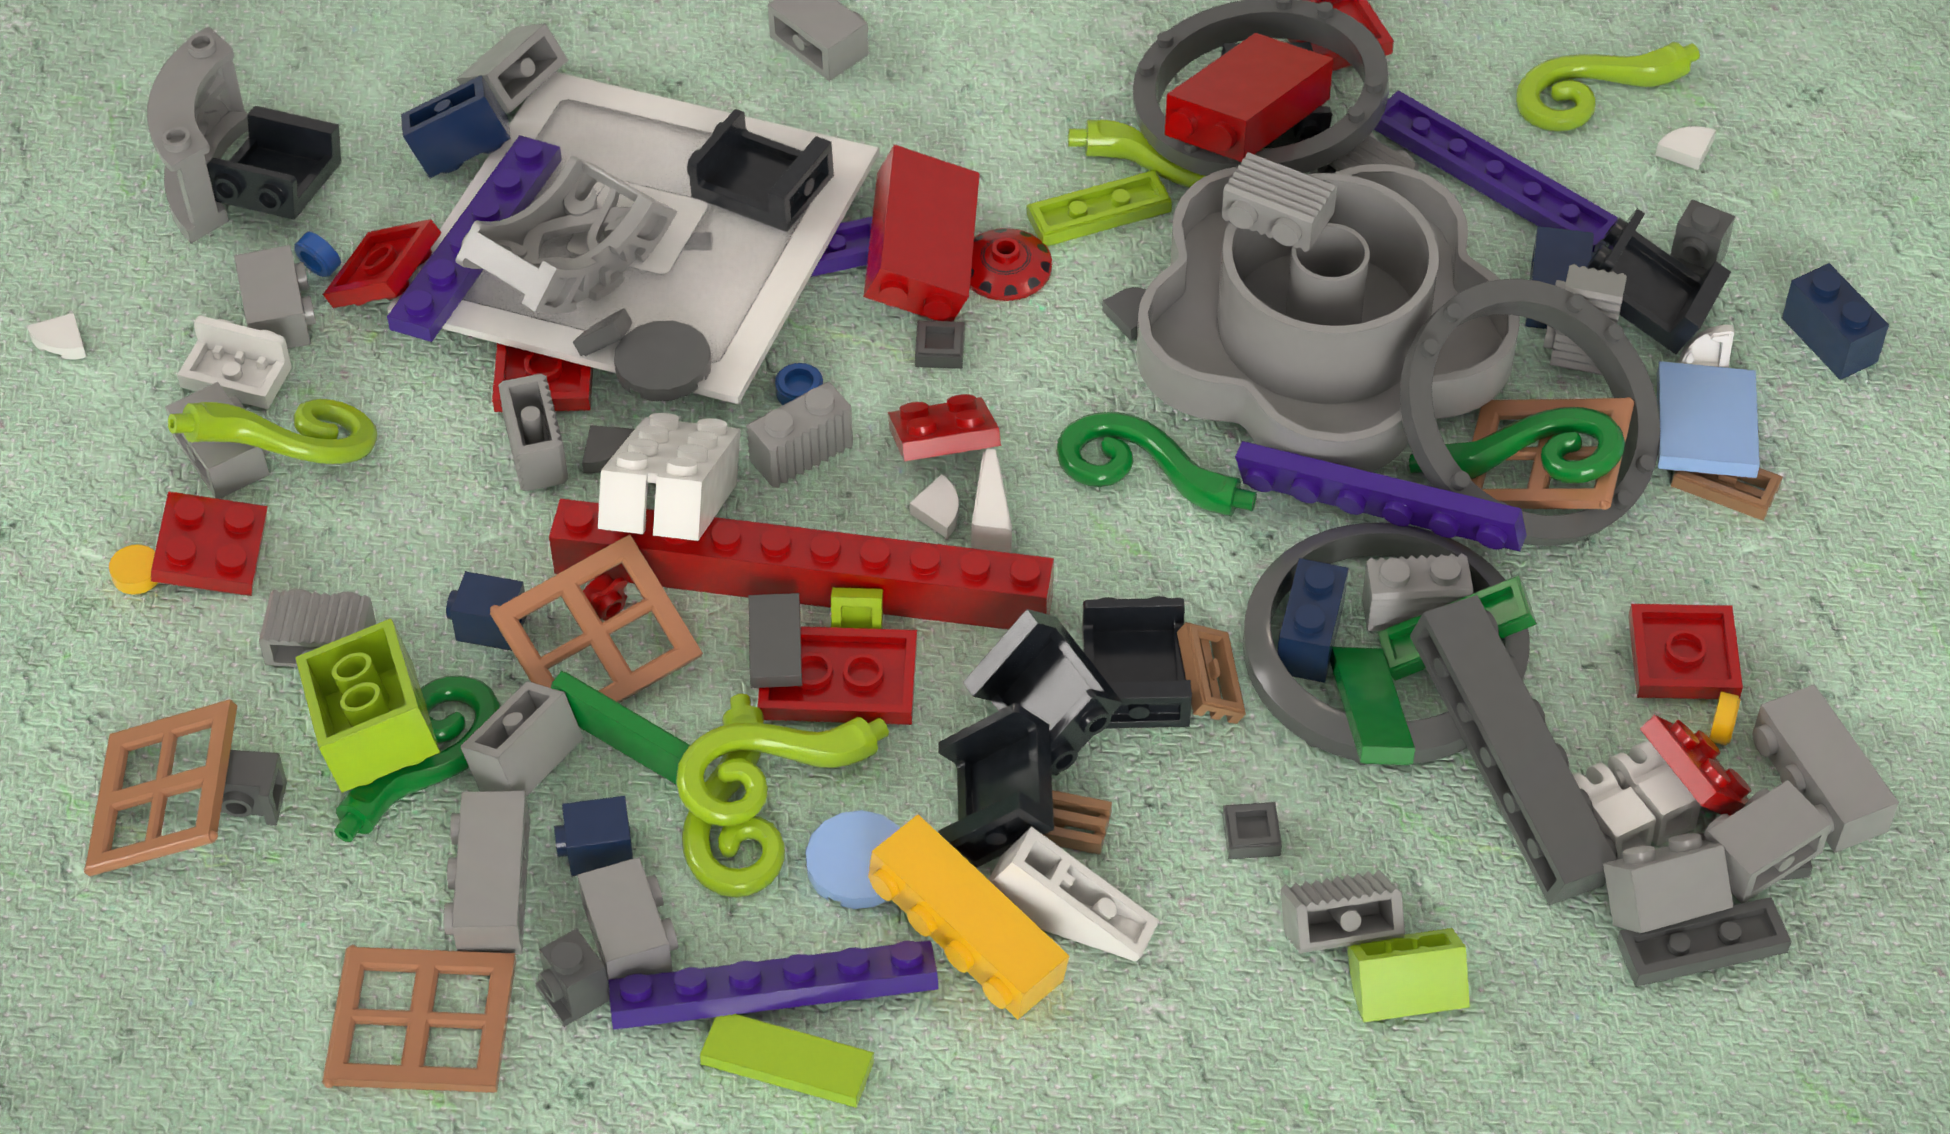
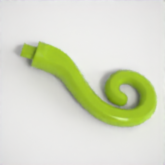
(1642, 71)
(1125, 142)
(317, 440)
(822, 749)
(696, 832)

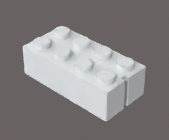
(692, 474)

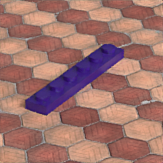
(1490, 169)
(442, 281)
(1381, 496)
(772, 984)

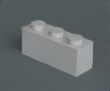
(1825, 766)
(489, 872)

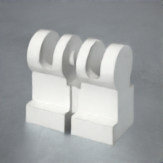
(1639, 798)

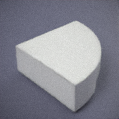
(1686, 145)
(58, 336)
(1709, 347)
(937, 506)

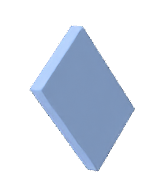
(1708, 419)

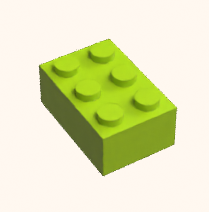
(366, 705)

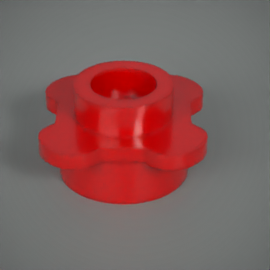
(606, 595)

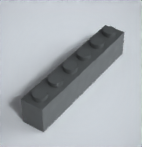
(1514, 749)

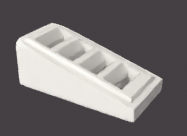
(991, 515)

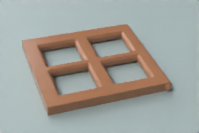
(1538, 493)
(597, 633)
(210, 778)
(419, 1020)

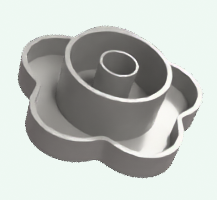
(1318, 338)

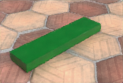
(1372, 706)

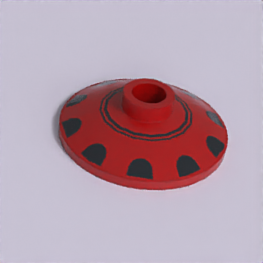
(1009, 264)

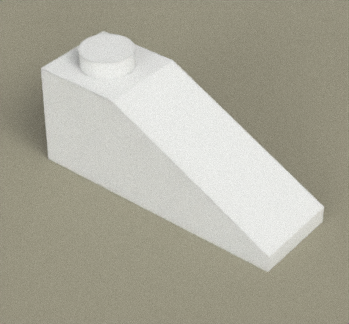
(1071, 898)

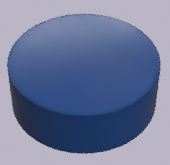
(317, 254)
(795, 381)

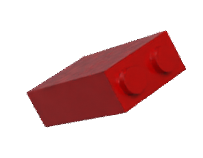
(1248, 97)
(922, 235)

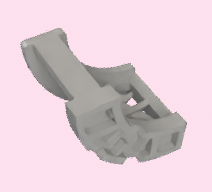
(192, 118)
(556, 284)

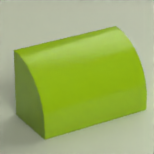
(1409, 975)

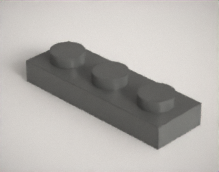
(1705, 943)

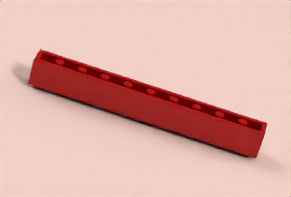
(767, 558)

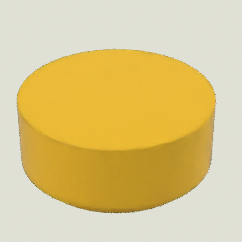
(132, 569)
(1724, 718)

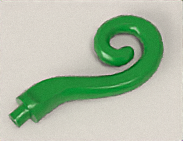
(1566, 422)
(1200, 486)
(368, 803)

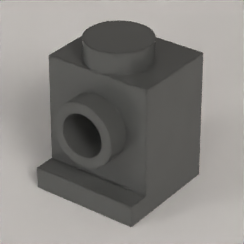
(1702, 237)
(254, 785)
(572, 978)

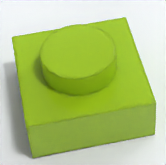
(857, 608)

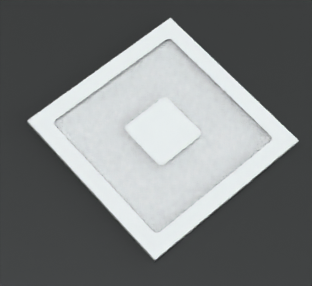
(723, 282)

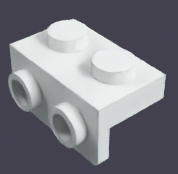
(239, 358)

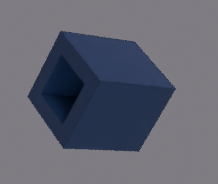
(471, 607)
(594, 834)

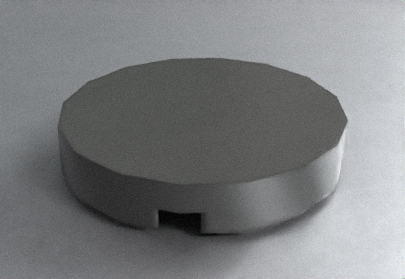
(662, 360)

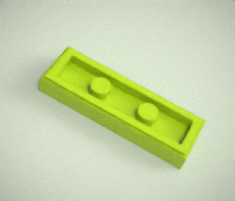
(1099, 208)
(787, 1058)

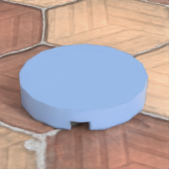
(841, 857)

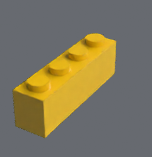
(967, 917)

